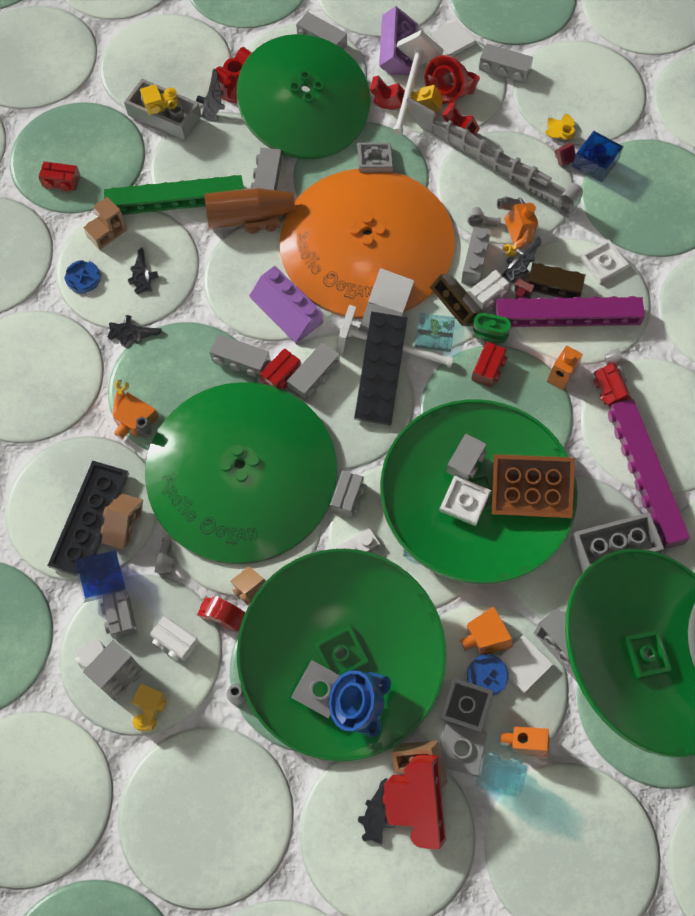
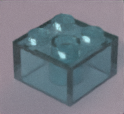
(501, 775)

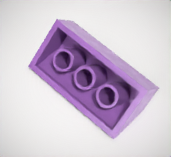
(395, 27)
(286, 305)

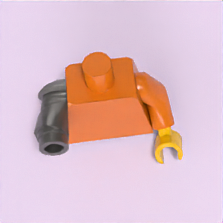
(520, 222)
(132, 414)

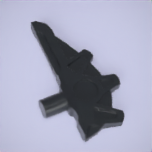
(212, 101)
(520, 264)
(141, 277)
(128, 332)
(374, 817)

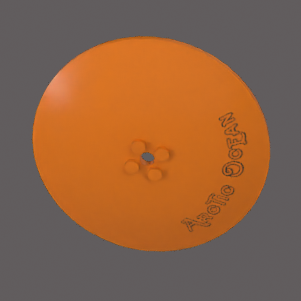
(339, 264)

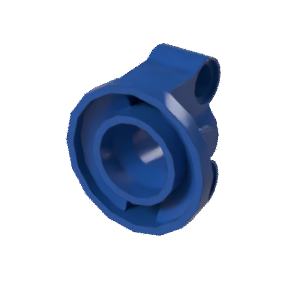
(359, 701)

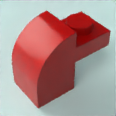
(386, 96)
(466, 122)
(221, 612)

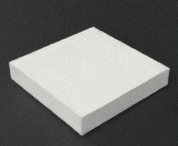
(452, 38)
(604, 261)
(391, 290)
(465, 500)
(525, 663)

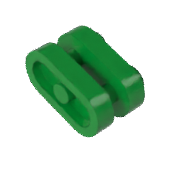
(491, 328)

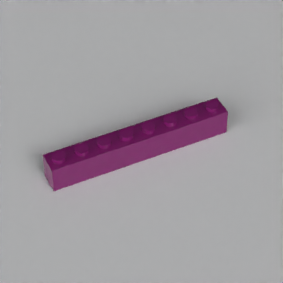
(572, 311)
(648, 473)

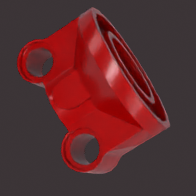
(230, 73)
(439, 74)

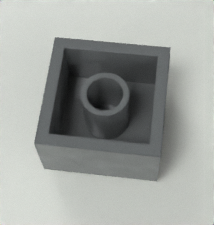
(467, 704)

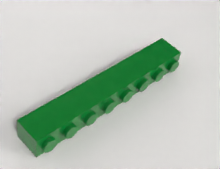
(170, 194)

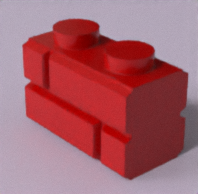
(59, 176)
(489, 364)
(280, 370)
(611, 384)

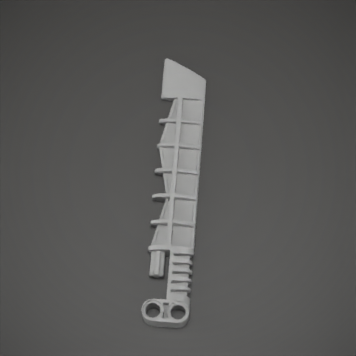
(527, 176)

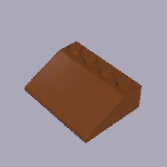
(533, 485)

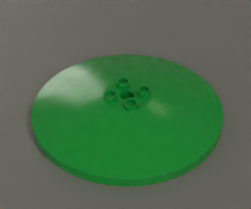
(299, 121)

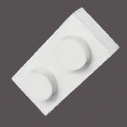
(364, 541)

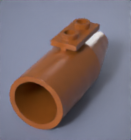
(249, 207)

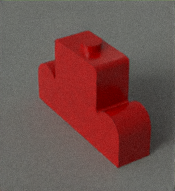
(418, 801)

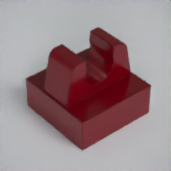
(565, 154)
(523, 289)

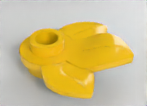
(561, 128)

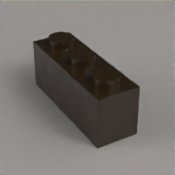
(556, 281)
(456, 299)

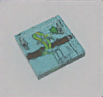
(435, 332)

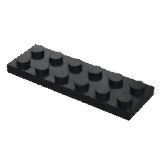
(380, 368)
(83, 526)

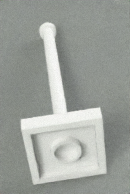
(420, 50)
(348, 331)

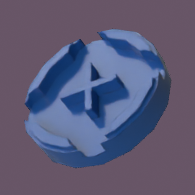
(82, 276)
(489, 673)

